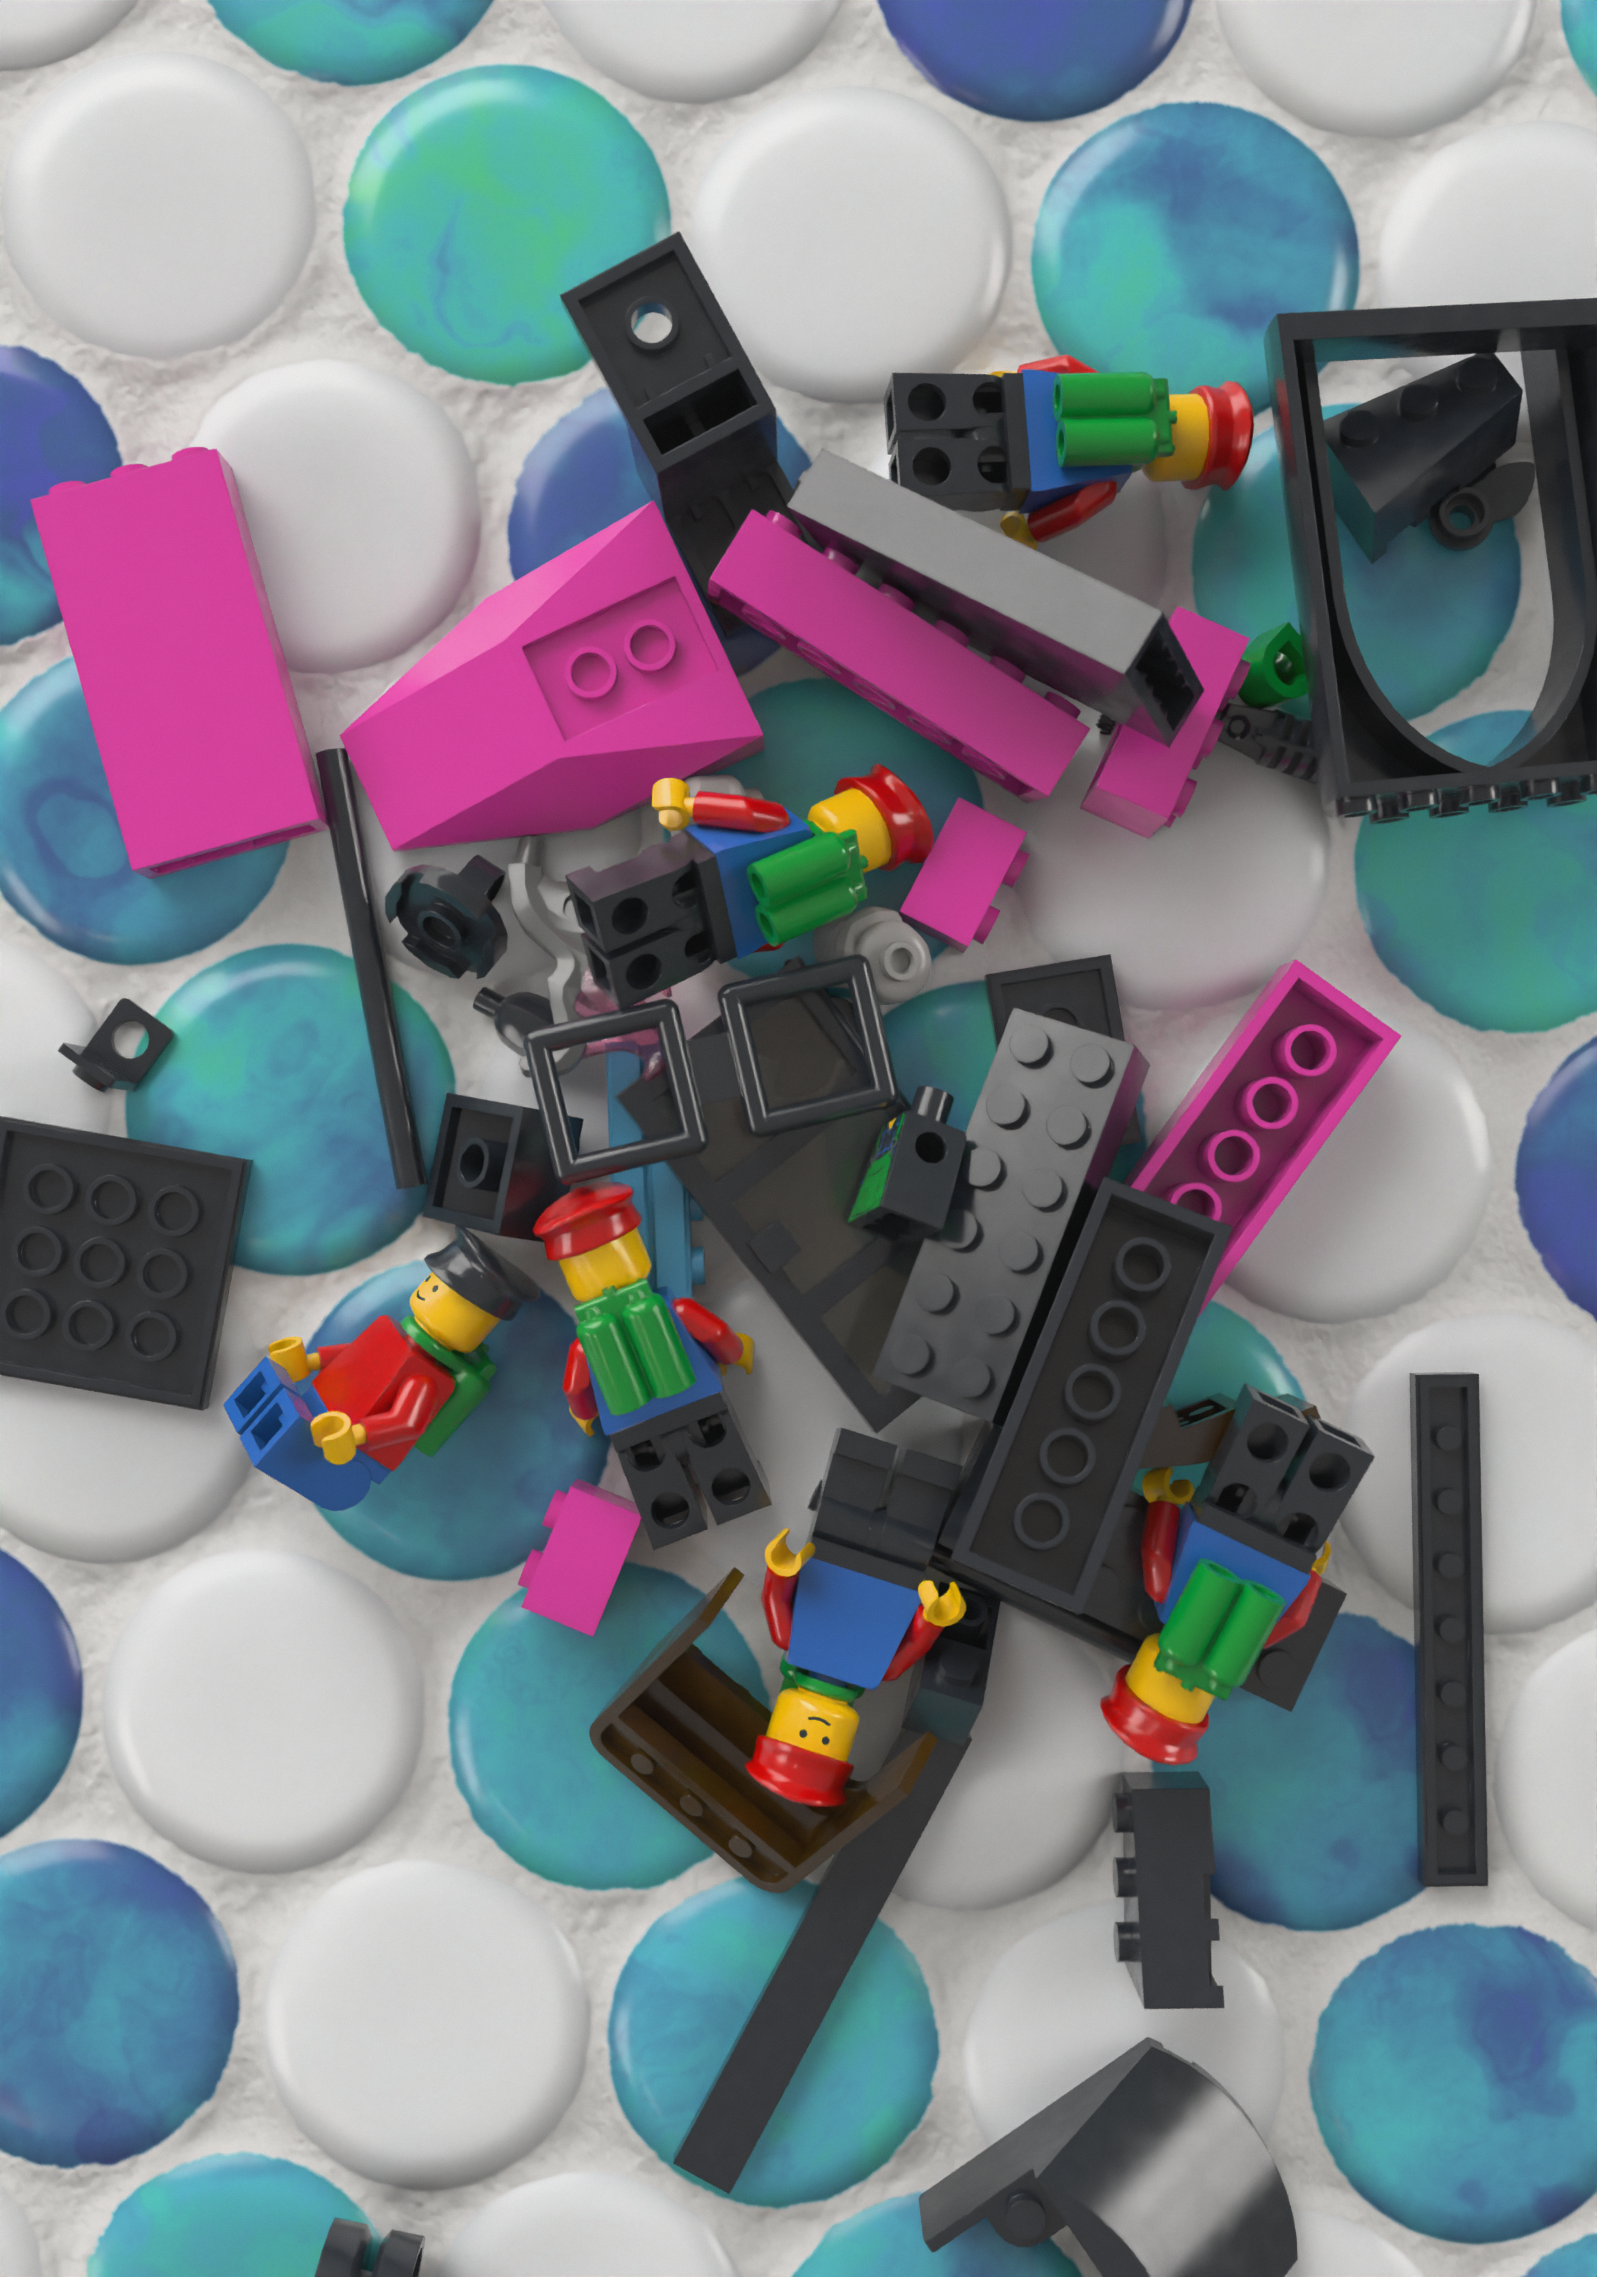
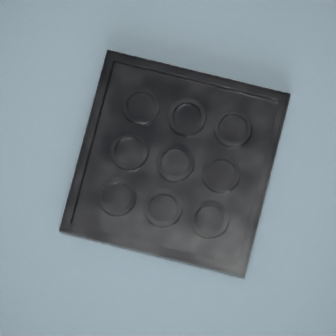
(115, 1261)

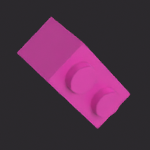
(963, 876)
(581, 1557)

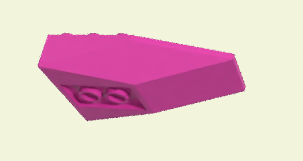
(557, 701)

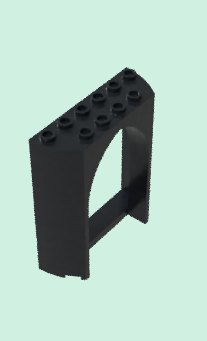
(1363, 747)

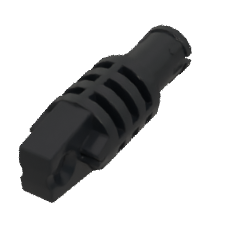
(1271, 739)

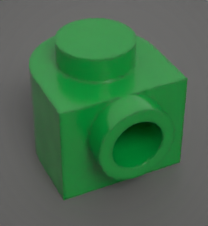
(1275, 668)

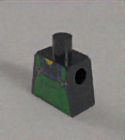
(911, 1172)

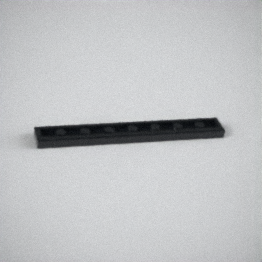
(1448, 1629)
(809, 1976)

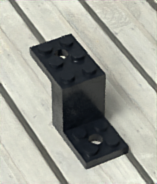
(689, 404)

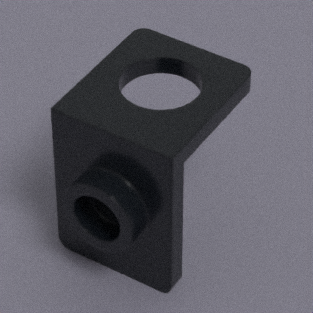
(101, 1063)

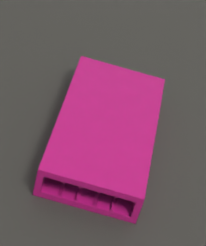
(180, 662)

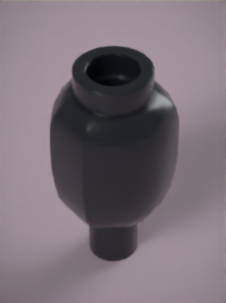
(514, 1015)

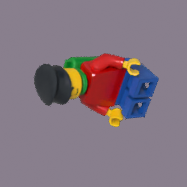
(386, 1387)

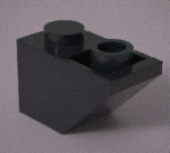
(953, 1675)

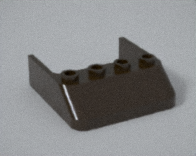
(685, 1742)

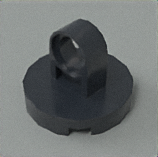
(451, 916)

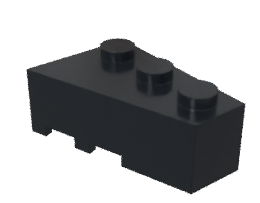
(1417, 445)
(1166, 1889)

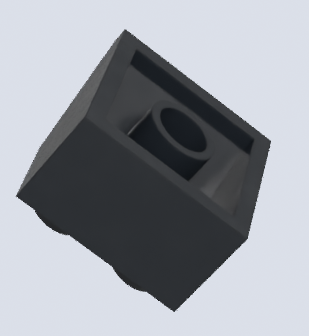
(493, 1168)

